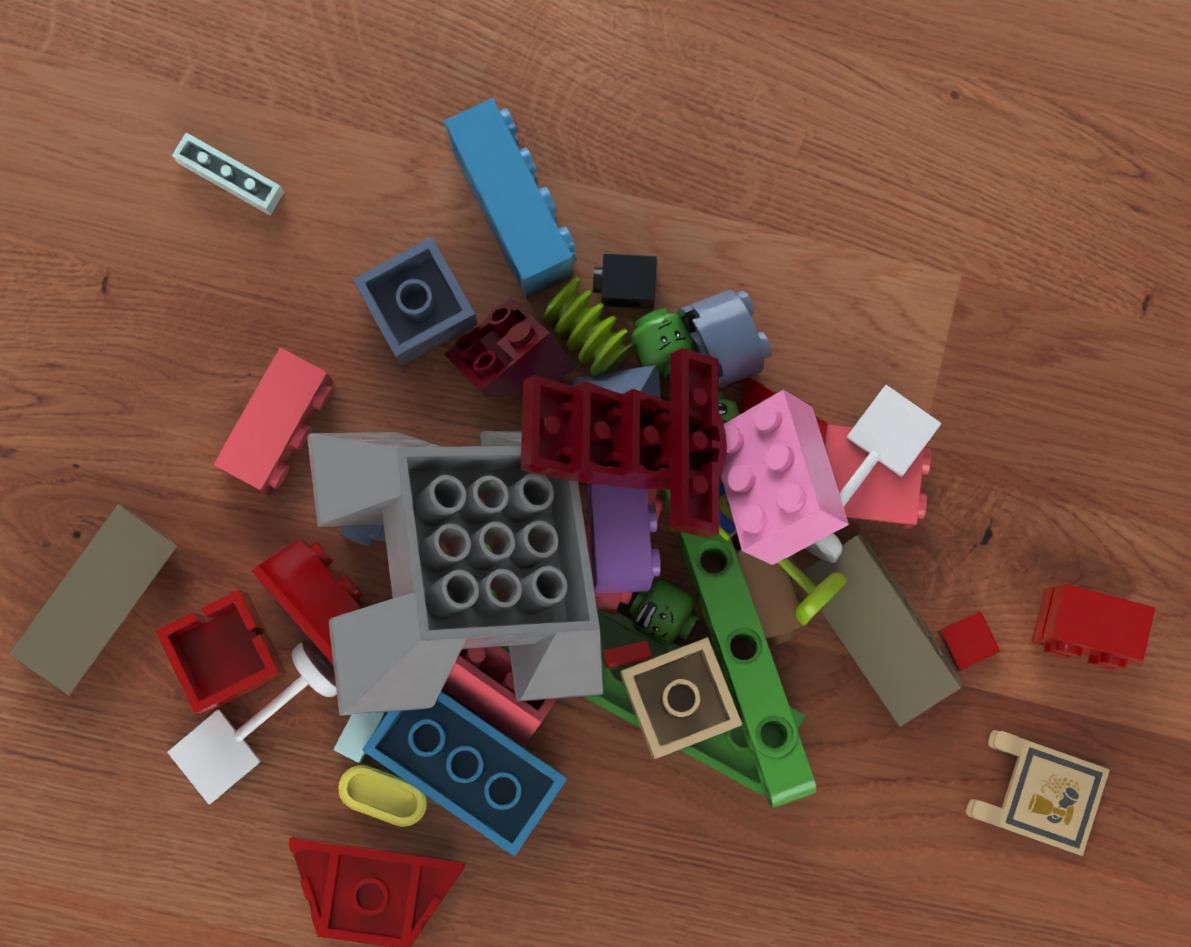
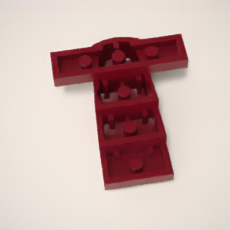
(634, 438)

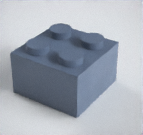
(416, 301)

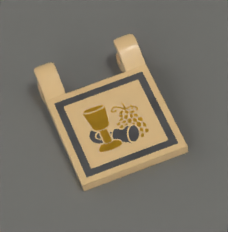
(1048, 794)

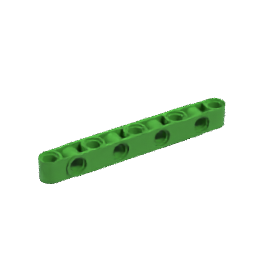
(751, 682)

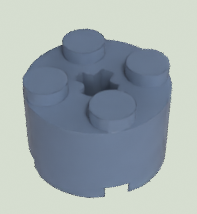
(726, 331)

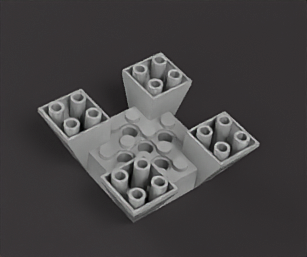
(443, 603)

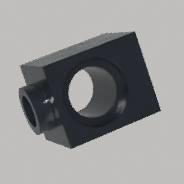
(626, 281)

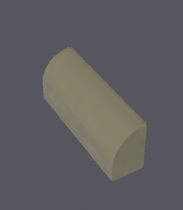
(93, 599)
(885, 633)

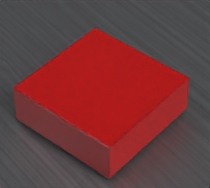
(969, 641)
(626, 655)

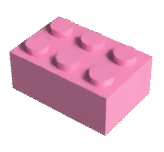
(780, 479)

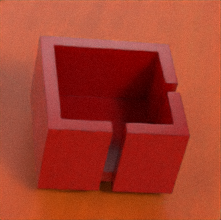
(1093, 625)
(221, 656)

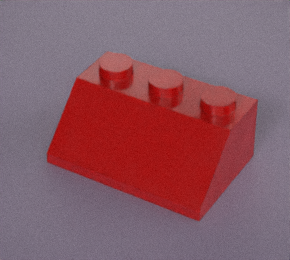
(309, 589)

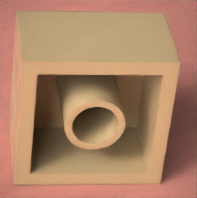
(680, 698)

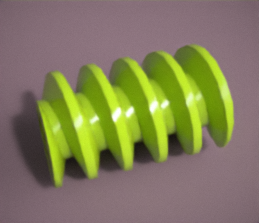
(587, 329)

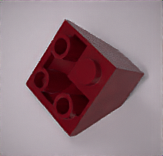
(507, 351)

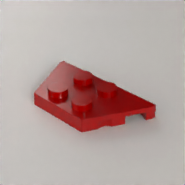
(371, 891)

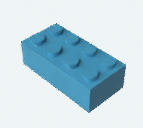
(508, 195)
(468, 768)

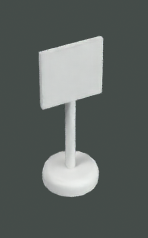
(890, 433)
(217, 754)

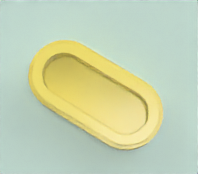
(382, 795)

